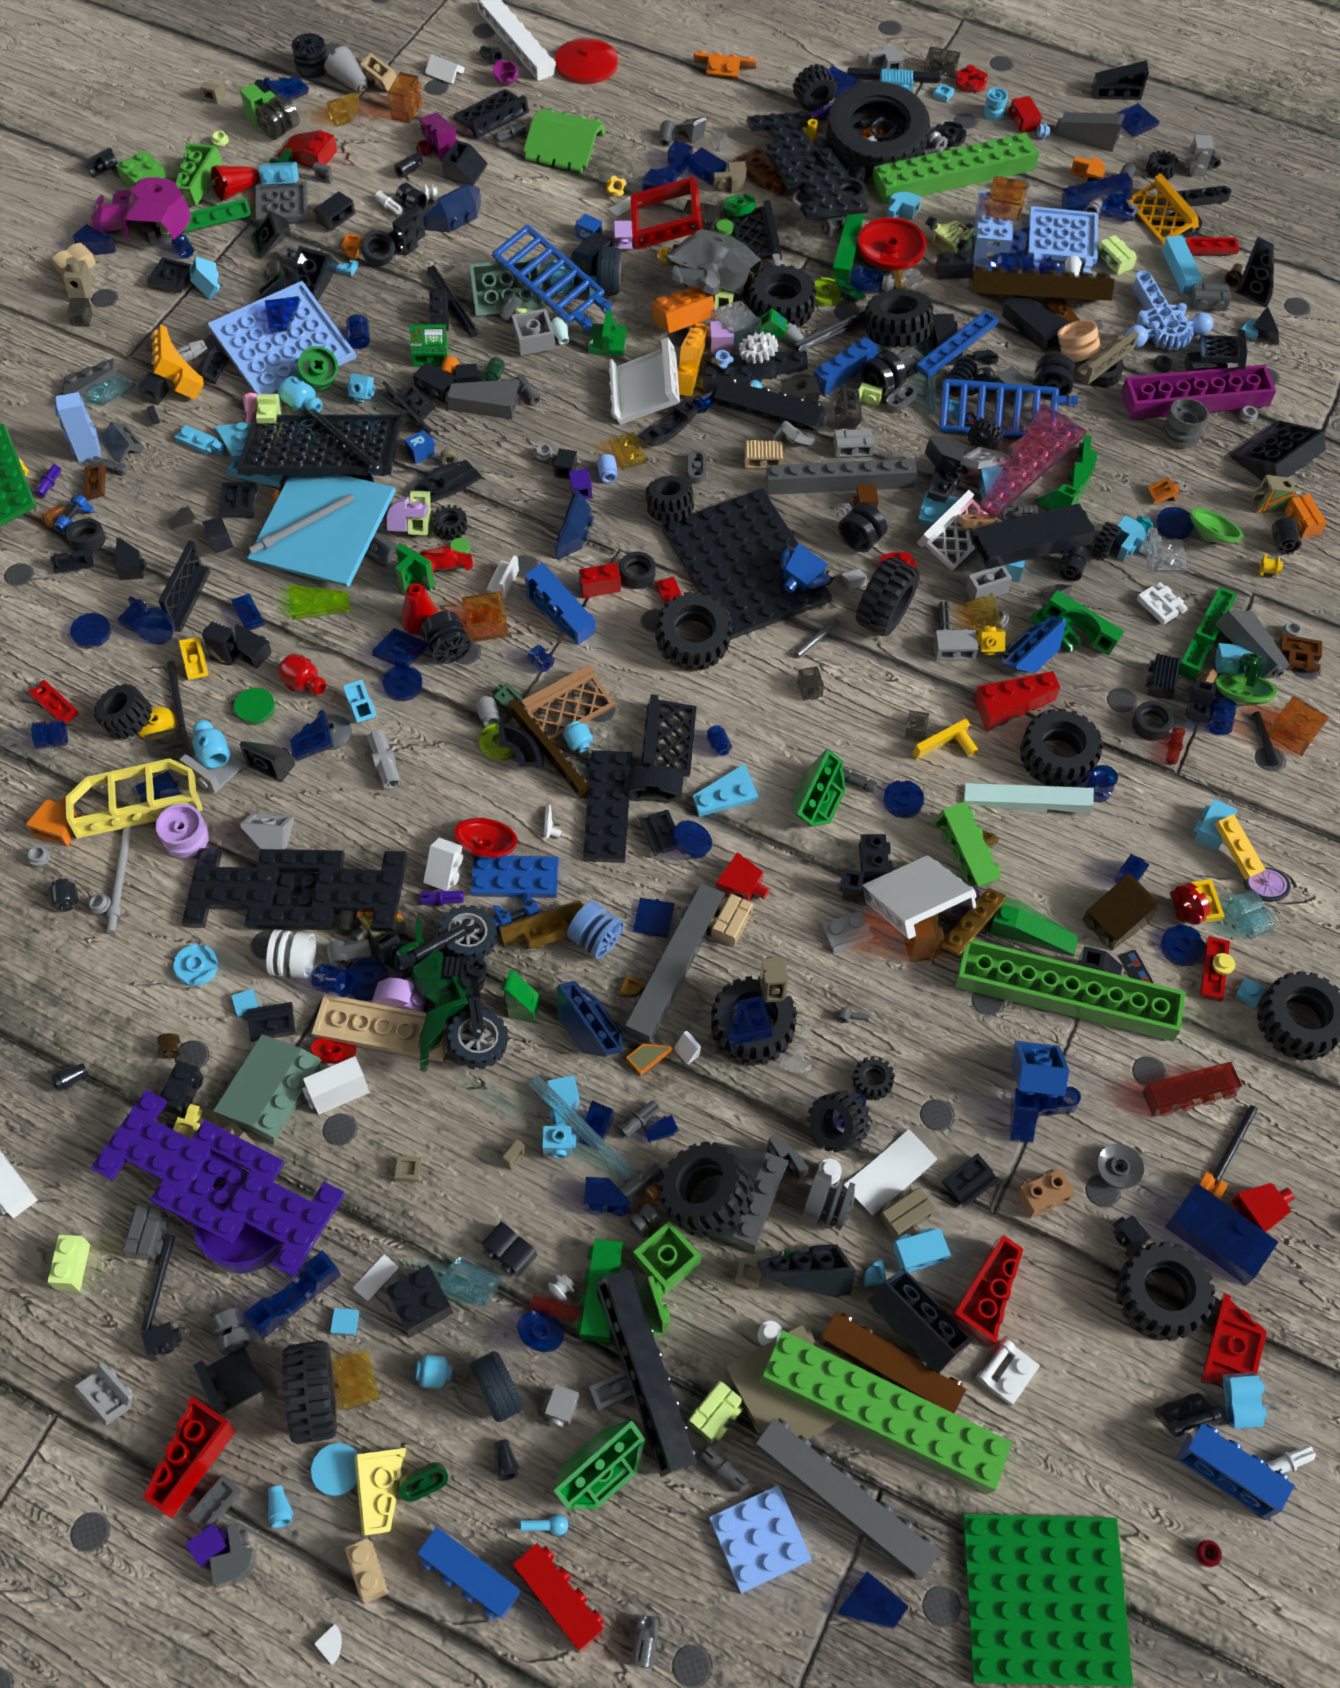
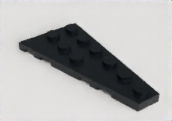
(745, 372)

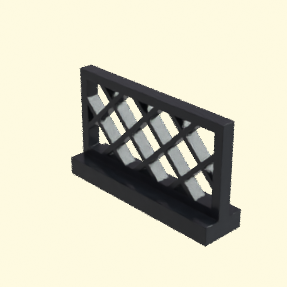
(490, 120)
(768, 231)
(1224, 349)
(184, 586)
(652, 731)

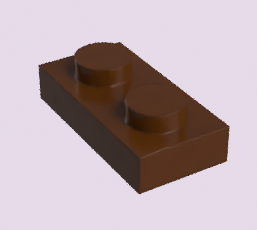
(94, 481)

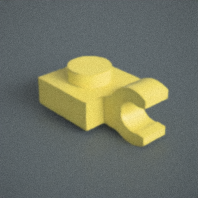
(189, 1124)

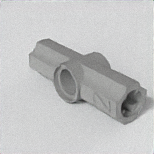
(384, 759)

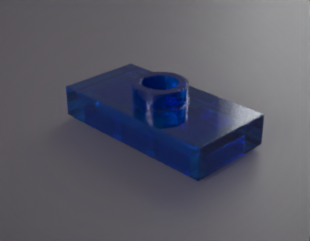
(247, 612)

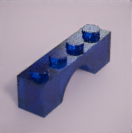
(678, 161)
(1077, 196)
(275, 1310)

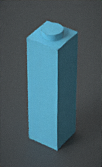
(1181, 263)

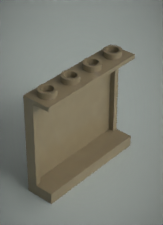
(765, 1403)

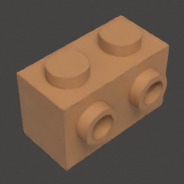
(1045, 1193)

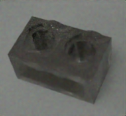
(942, 61)

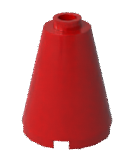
(233, 180)
(416, 608)

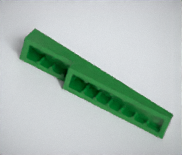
(847, 247)
(1206, 634)

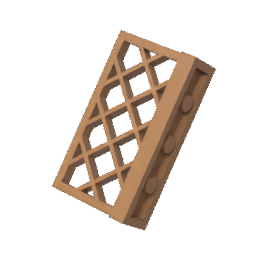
(561, 688)

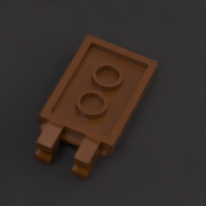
(761, 170)

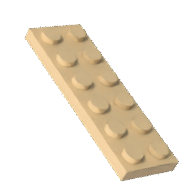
(373, 1026)

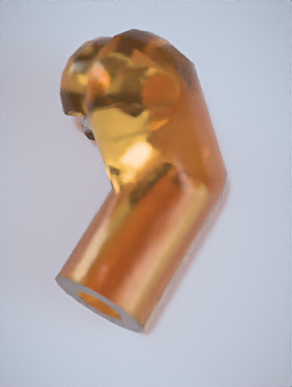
(52, 513)

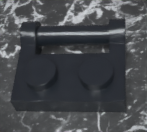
(232, 496)
(1187, 1414)

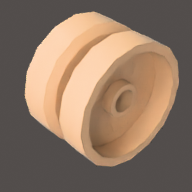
(1079, 340)

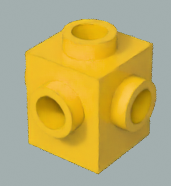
(996, 638)

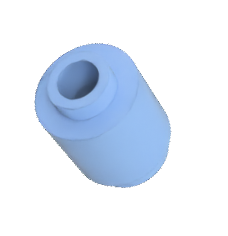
(607, 468)

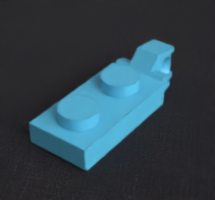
(199, 441)

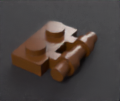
(1301, 648)

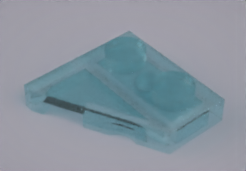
(109, 390)

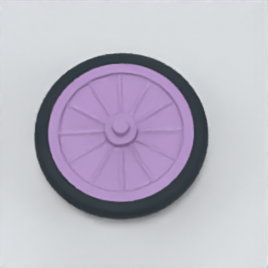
(1269, 885)

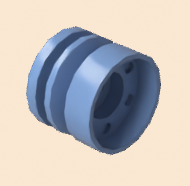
(595, 929)

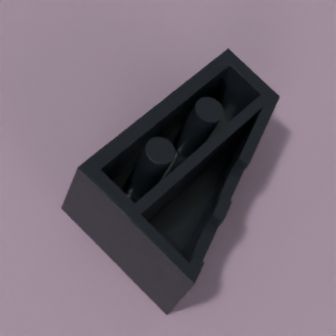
(1121, 82)
(586, 254)

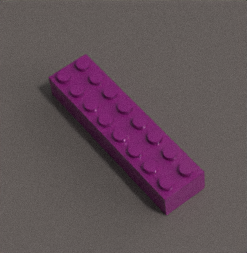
(1214, 388)

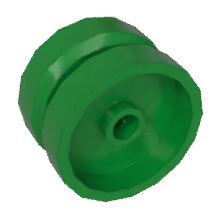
(321, 359)

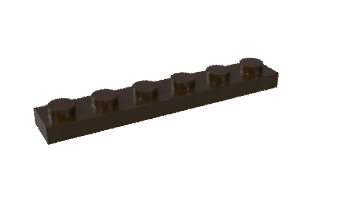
(552, 753)

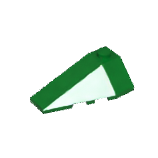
(1026, 925)

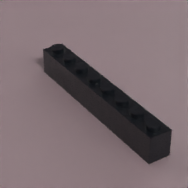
(646, 1373)

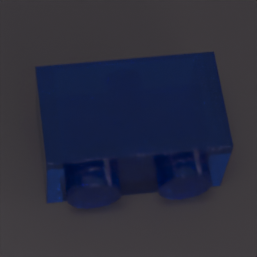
(705, 164)

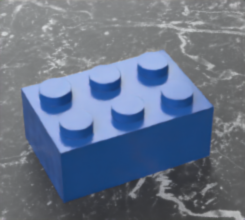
(1040, 1068)

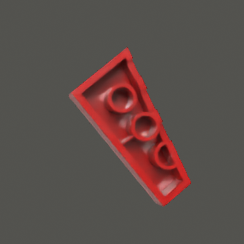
(1014, 697)

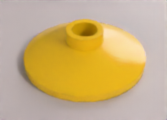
(164, 719)

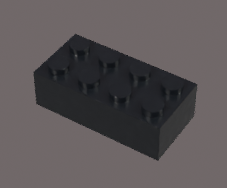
(920, 1320)

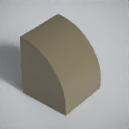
(212, 92)

